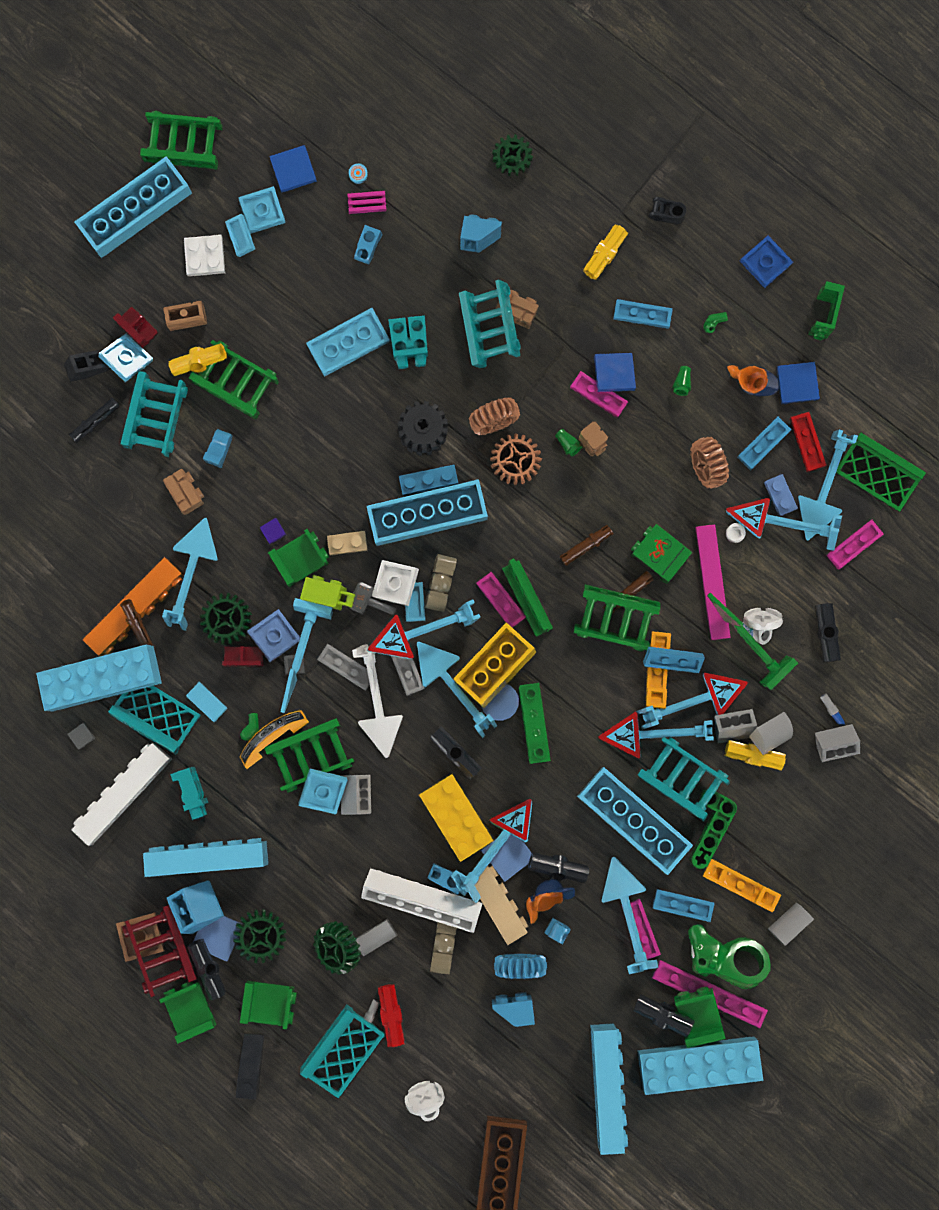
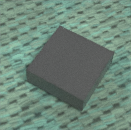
(288, 661)
(81, 736)

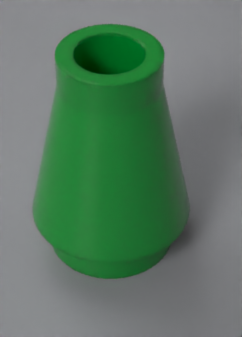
(682, 383)
(568, 442)

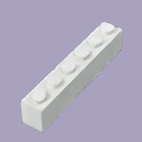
(121, 794)
(421, 900)

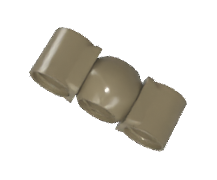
(440, 583)
(443, 949)

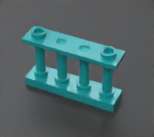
(472, 320)
(135, 419)
(682, 797)

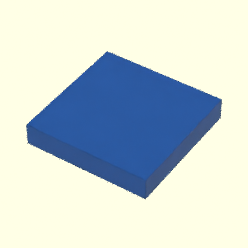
(293, 168)
(766, 261)
(614, 372)
(798, 383)

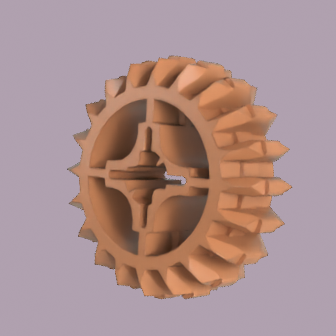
(494, 416)
(512, 443)
(709, 462)

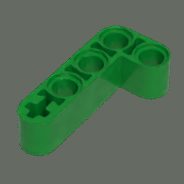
(709, 831)

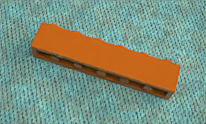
(144, 597)

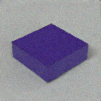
(272, 531)

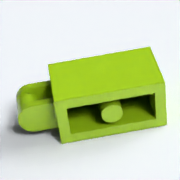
(326, 593)

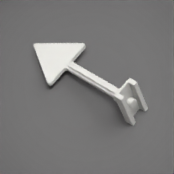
(381, 729)

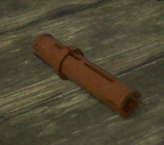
(590, 542)
(635, 587)
(134, 620)

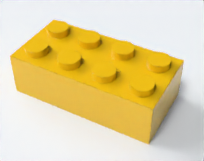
(495, 665)
(456, 817)

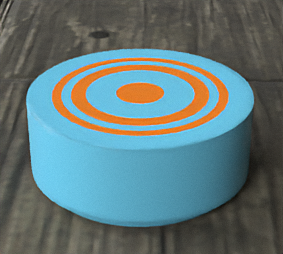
(358, 173)

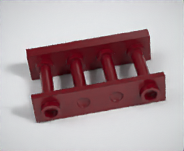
(179, 953)

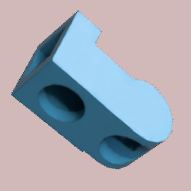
(367, 244)
(218, 448)
(443, 878)
(557, 930)

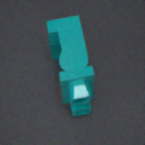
(409, 347)
(192, 792)

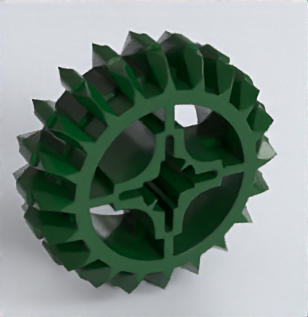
(213, 607)
(271, 948)
(337, 948)

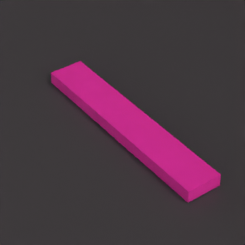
(712, 579)
(725, 1000)

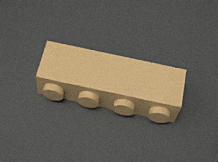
(499, 907)

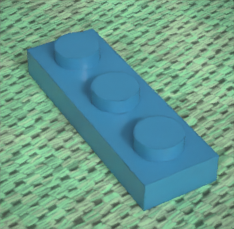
(642, 313)
(764, 443)
(428, 480)
(673, 659)
(683, 905)

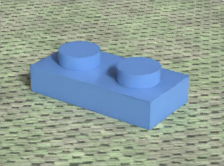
(780, 495)

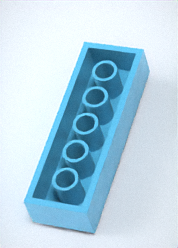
(133, 207)
(427, 512)
(99, 678)
(634, 820)
(207, 858)
(700, 1066)
(607, 1089)

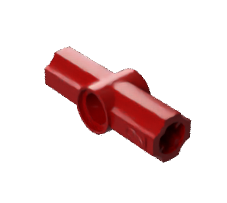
(391, 1015)

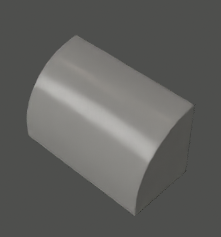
(734, 725)
(772, 733)
(837, 743)
(356, 795)
(790, 924)
(376, 937)

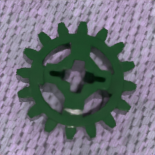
(514, 147)

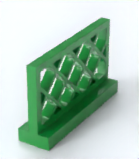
(890, 458)
(527, 598)

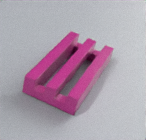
(365, 195)

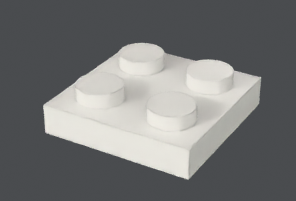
(204, 255)
(395, 583)

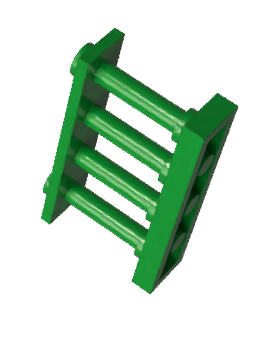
(188, 157)
(233, 398)
(612, 599)
(534, 723)
(312, 736)

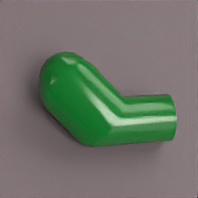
(712, 321)
(251, 729)

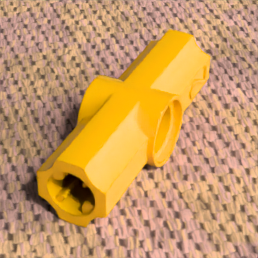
(605, 252)
(197, 359)
(753, 756)

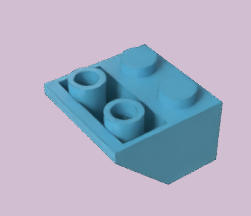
(479, 233)
(195, 907)
(516, 1009)

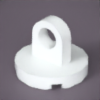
(762, 622)
(425, 1100)

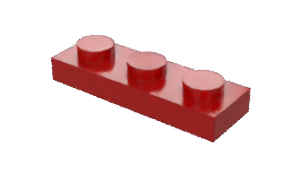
(808, 441)

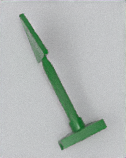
(777, 670)

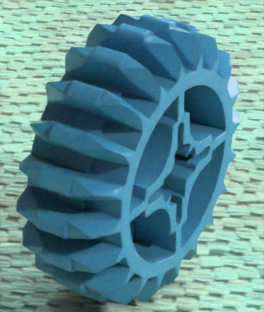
(520, 966)

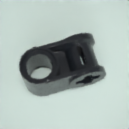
(666, 208)

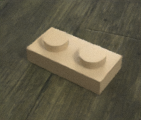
(347, 543)

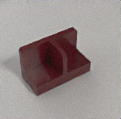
(136, 326)
(243, 657)

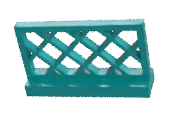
(146, 729)
(326, 1046)

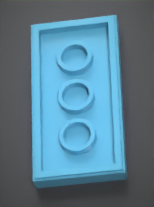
(348, 342)

